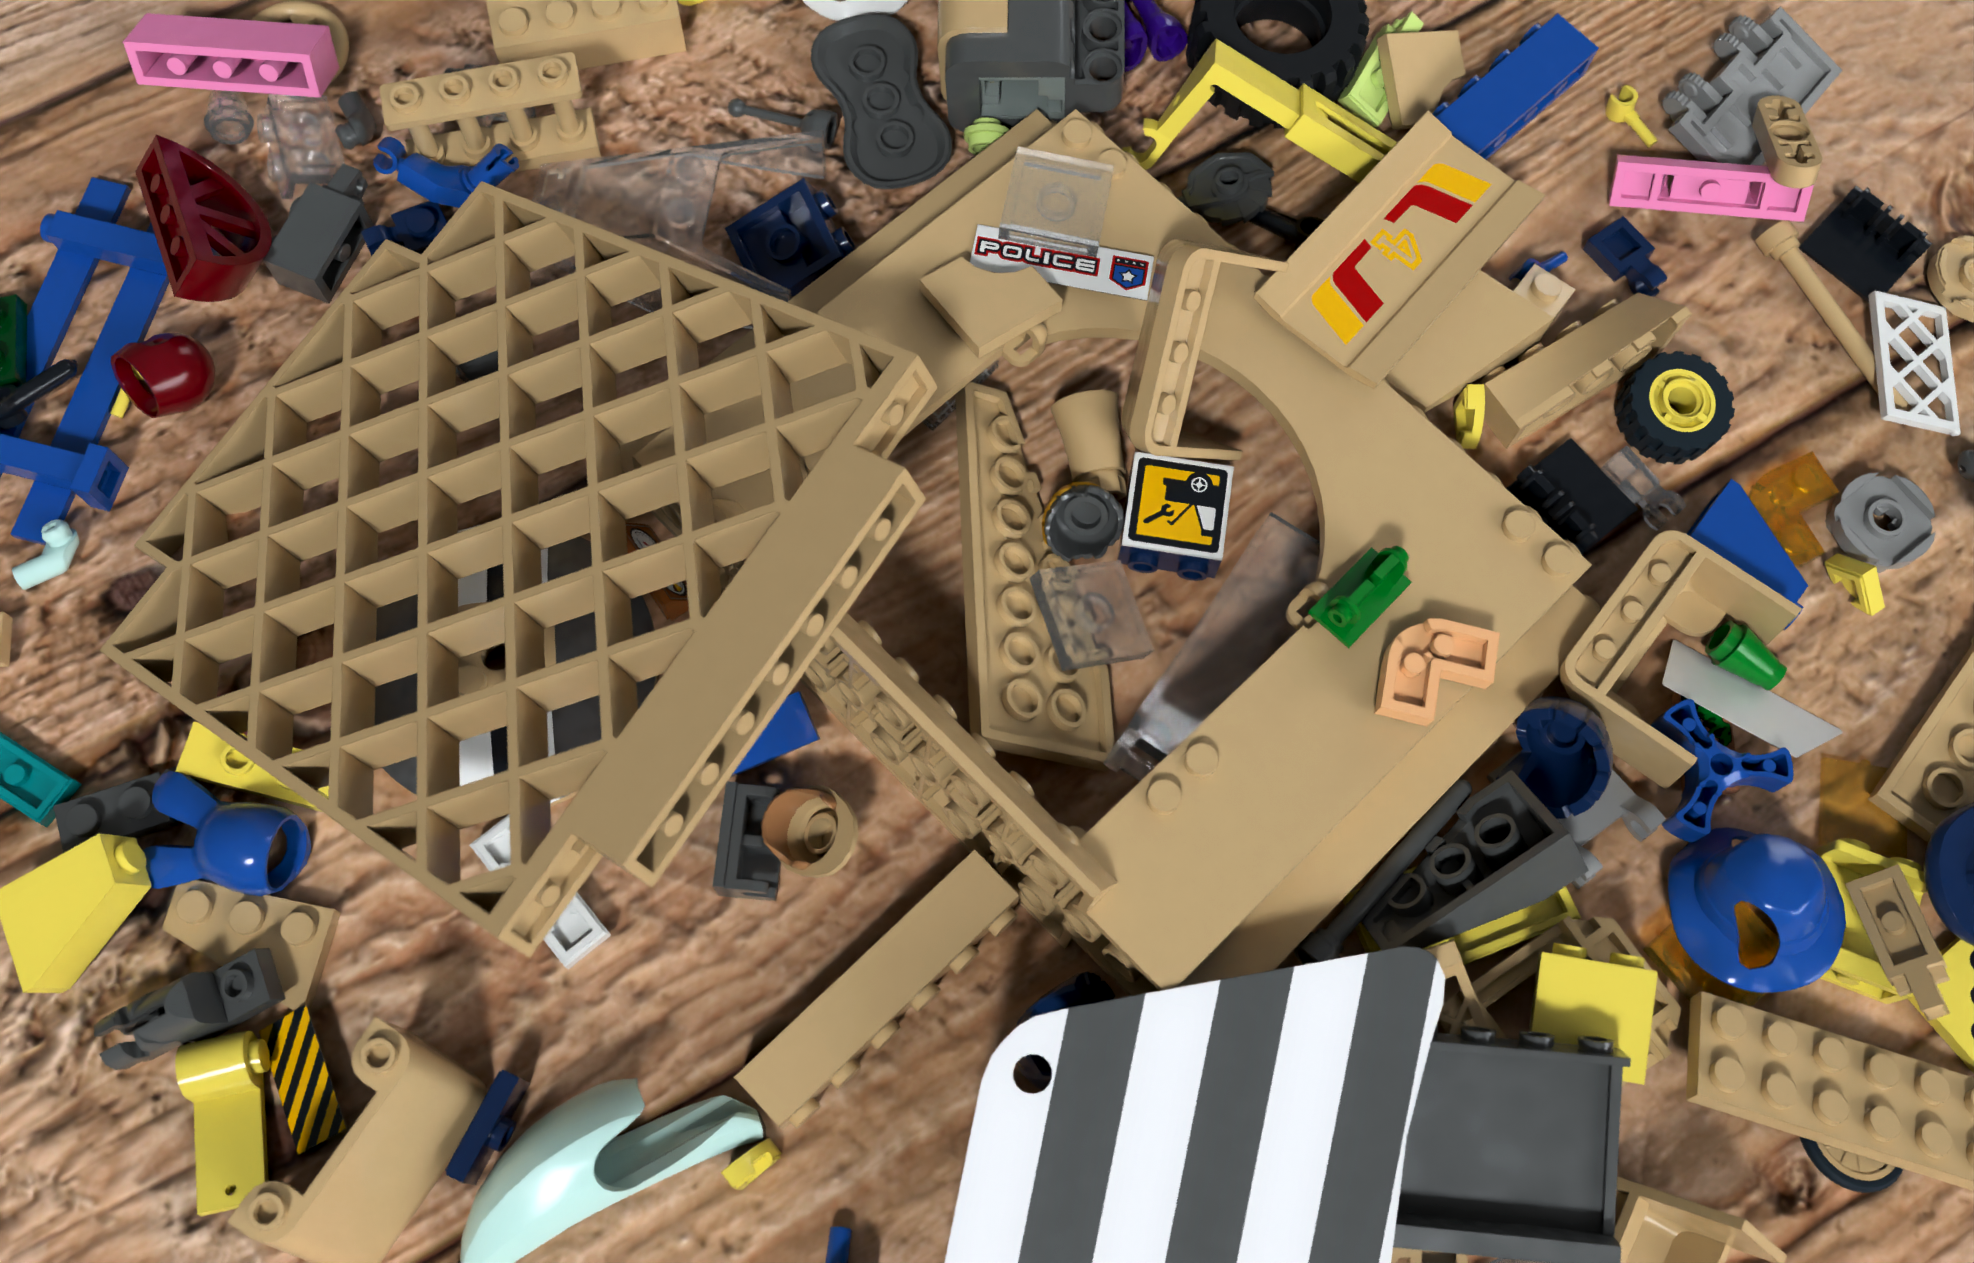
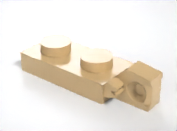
(1901, 938)

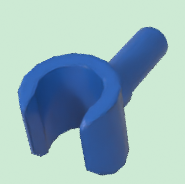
(1547, 265)

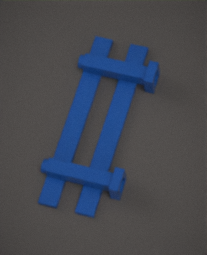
(74, 458)

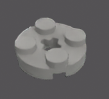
(1859, 535)

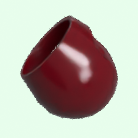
(174, 368)

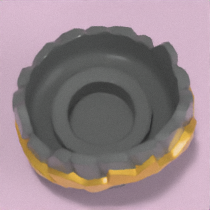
(1082, 521)

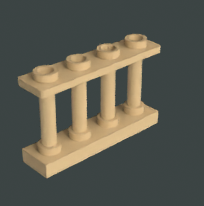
(492, 90)

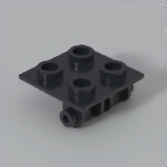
(1865, 244)
(1573, 496)

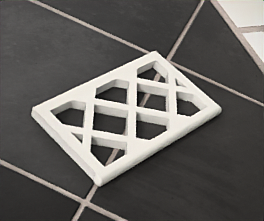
(1887, 377)

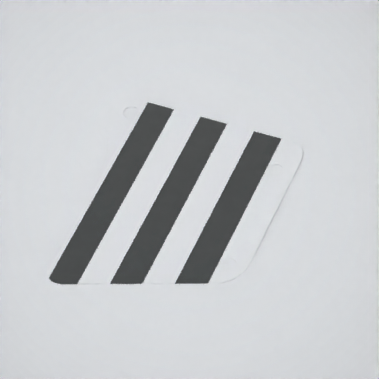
(1206, 1121)

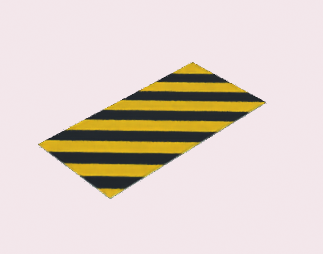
(302, 1080)

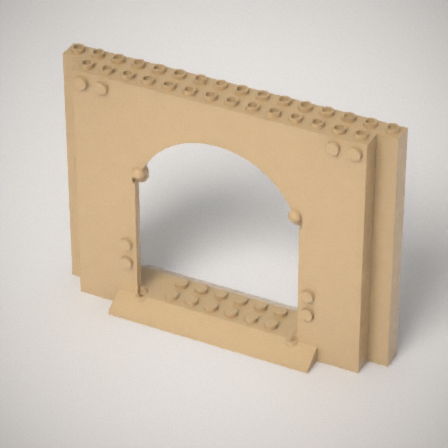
(1293, 776)

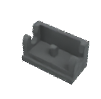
(743, 860)

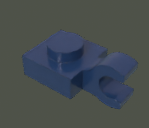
(413, 228)
(1625, 251)

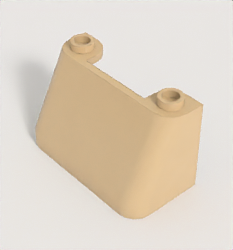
(383, 1161)

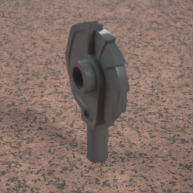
(1228, 188)

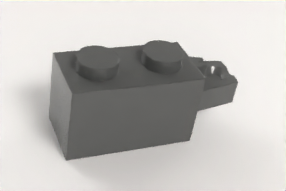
(321, 236)

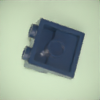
(791, 237)

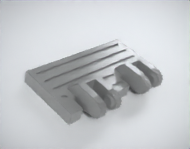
(1759, 62)

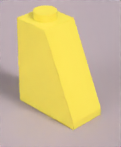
(71, 909)

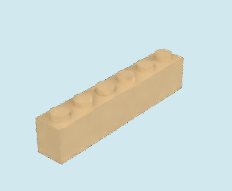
(878, 990)

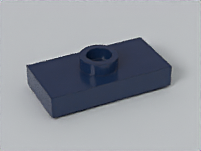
(489, 1128)

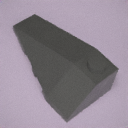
(1488, 865)

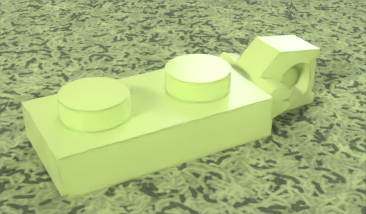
(1366, 92)

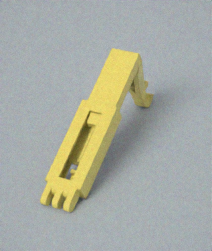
(1307, 115)

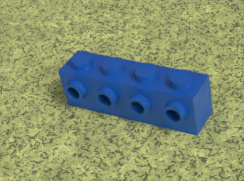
(1518, 86)

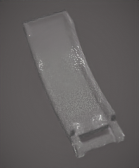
(1226, 646)

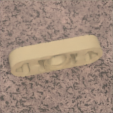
(1787, 142)

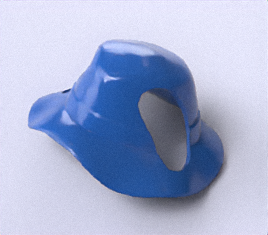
(1776, 877)

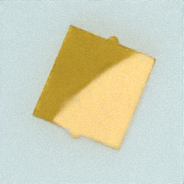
(1849, 813)

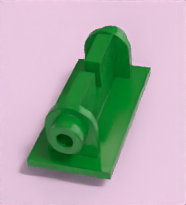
(1363, 594)

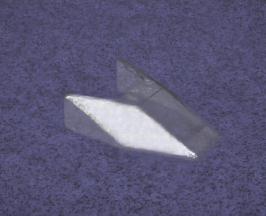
(667, 194)

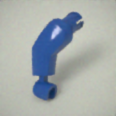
(439, 182)

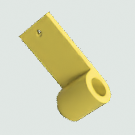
(228, 1097)

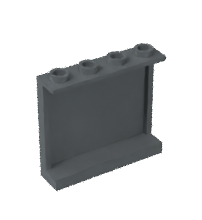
(1514, 1149)

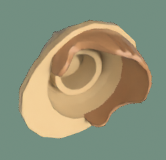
(810, 830)

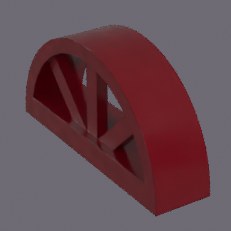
(183, 201)

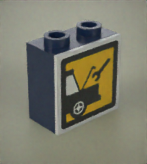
(1175, 516)

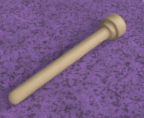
(1782, 244)

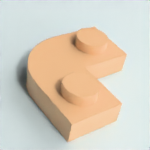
(1426, 654)

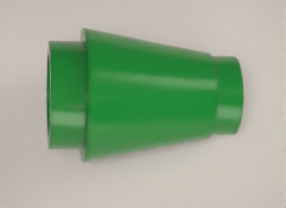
(1745, 655)

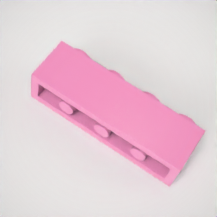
(232, 55)

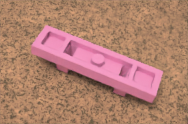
(1705, 188)

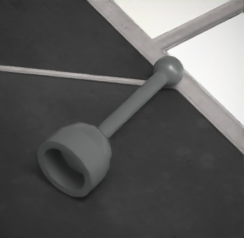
(814, 120)

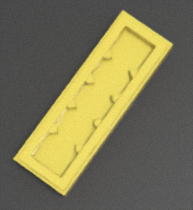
(218, 763)

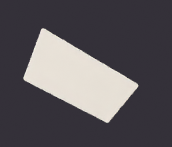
(1744, 702)

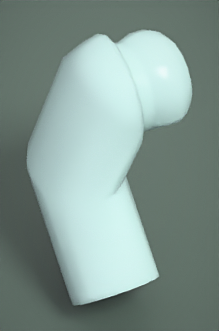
(55, 558)

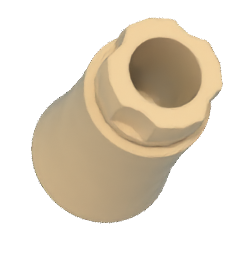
(1092, 438)

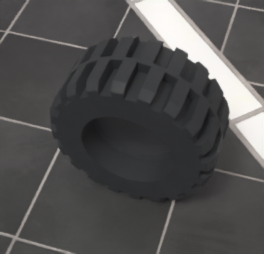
(1332, 26)

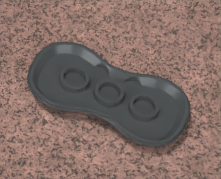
(888, 125)

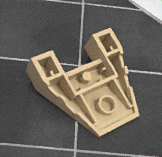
(1478, 334)

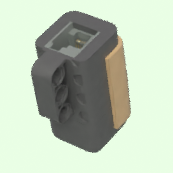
(1029, 56)

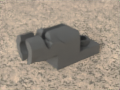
(192, 1009)

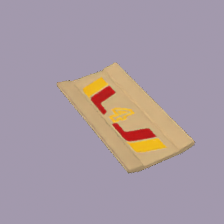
(1397, 251)

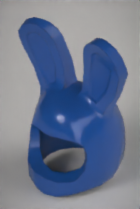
(229, 840)

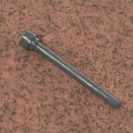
(1327, 943)

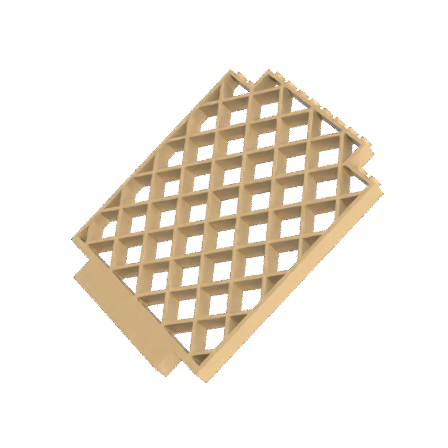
(720, 668)

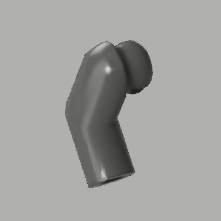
(360, 124)

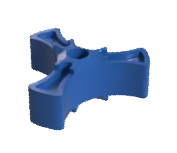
(1714, 770)

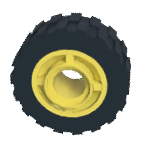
(1693, 389)

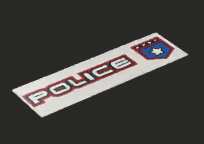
(1110, 272)

